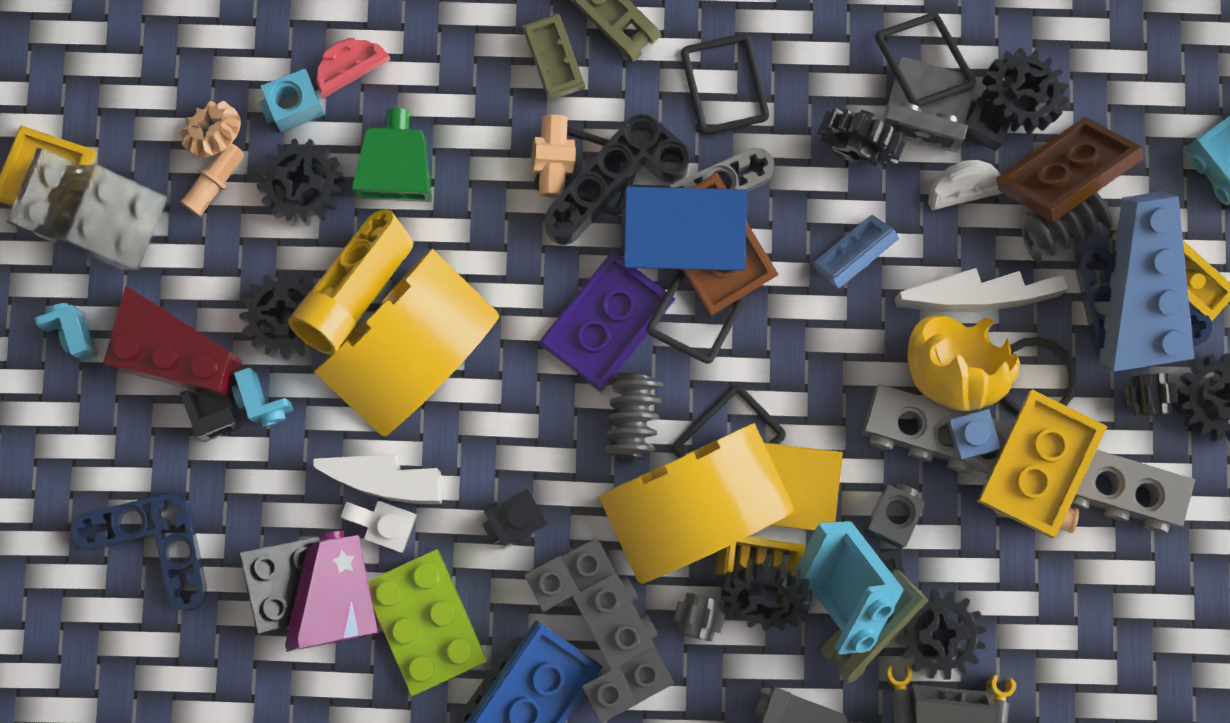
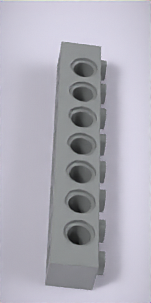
(1168, 490)

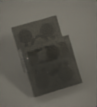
(87, 209)

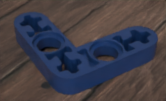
(1096, 320)
(151, 526)

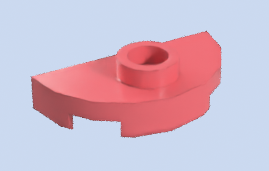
(348, 62)

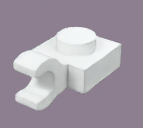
(386, 525)

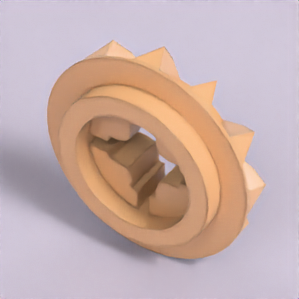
(218, 135)

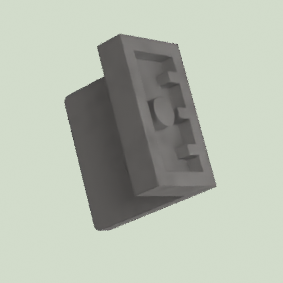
(936, 123)

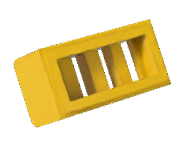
(726, 556)

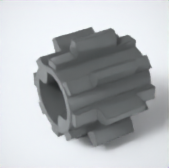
(699, 617)

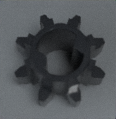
(1151, 394)

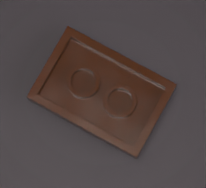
(1069, 169)

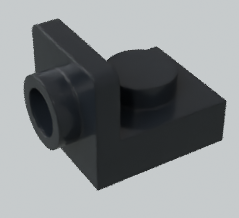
(514, 520)

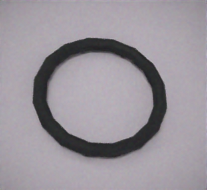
(1065, 357)

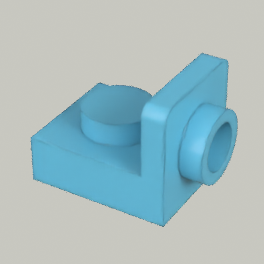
(75, 334)

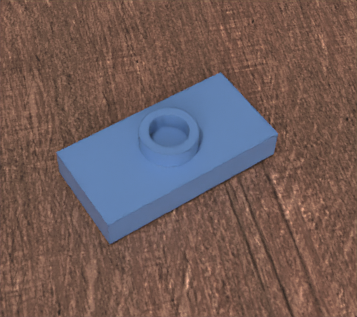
(855, 251)

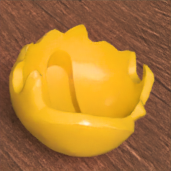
(960, 363)

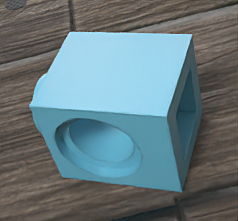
(305, 110)

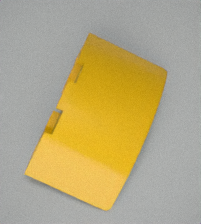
(408, 344)
(697, 504)

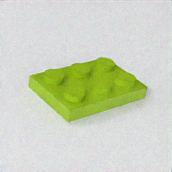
(425, 623)

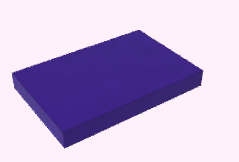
(604, 322)

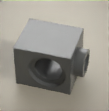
(882, 528)

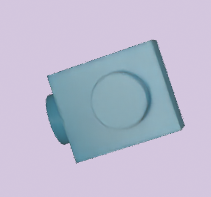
(250, 395)

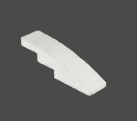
(967, 294)

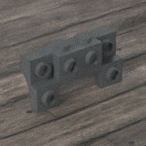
(614, 622)

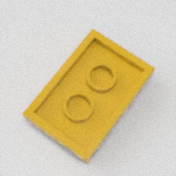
(1042, 464)

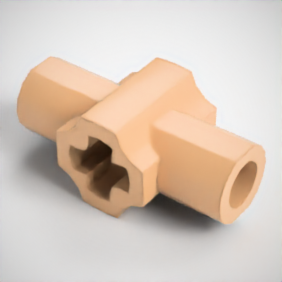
(553, 156)

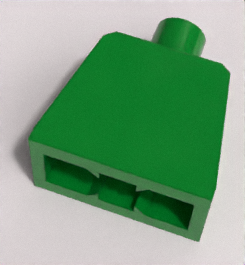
(393, 162)

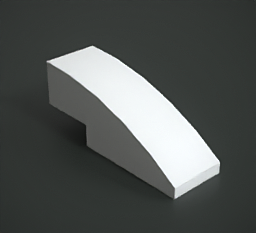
(383, 478)

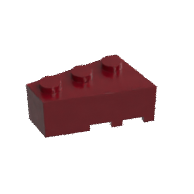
(165, 349)

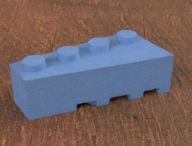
(1149, 287)

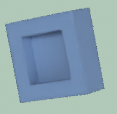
(974, 435)

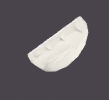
(963, 183)

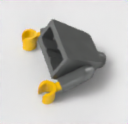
(948, 705)

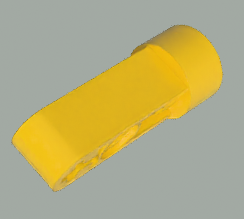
(351, 283)

